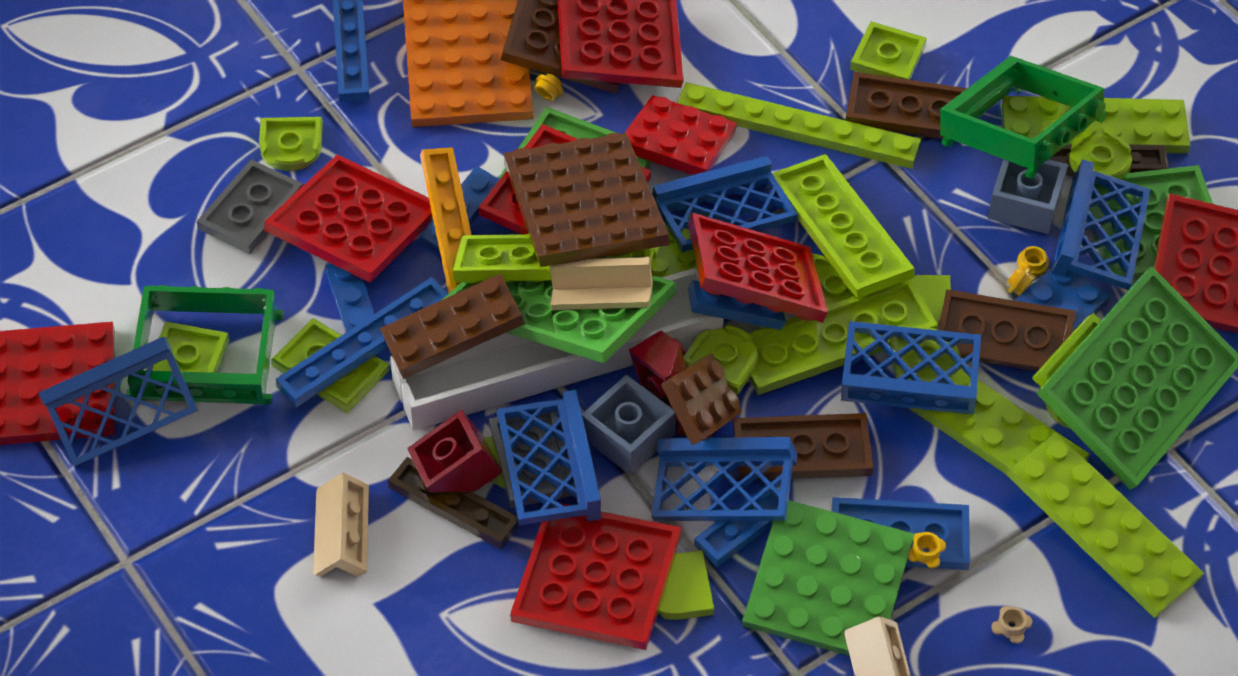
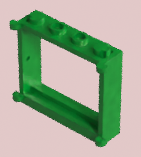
(960, 115)
(209, 386)

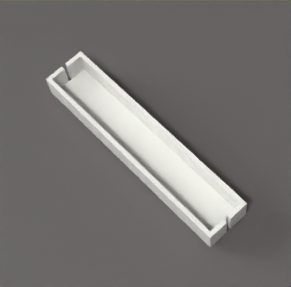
(518, 368)

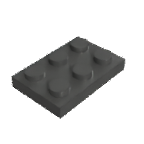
(245, 204)
(522, 450)

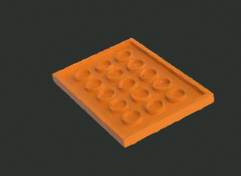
(458, 66)

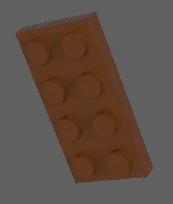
(898, 104)
(452, 326)
(1010, 330)
(824, 444)

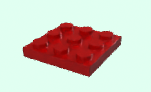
(679, 135)

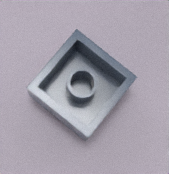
(1026, 200)
(628, 424)

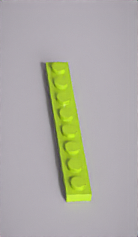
(804, 125)

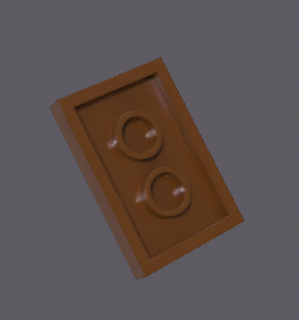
(702, 398)

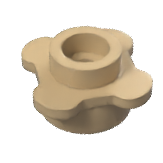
(1012, 615)

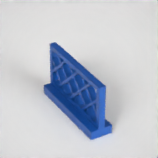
(714, 188)
(1075, 225)
(106, 374)
(912, 392)
(729, 453)
(578, 460)

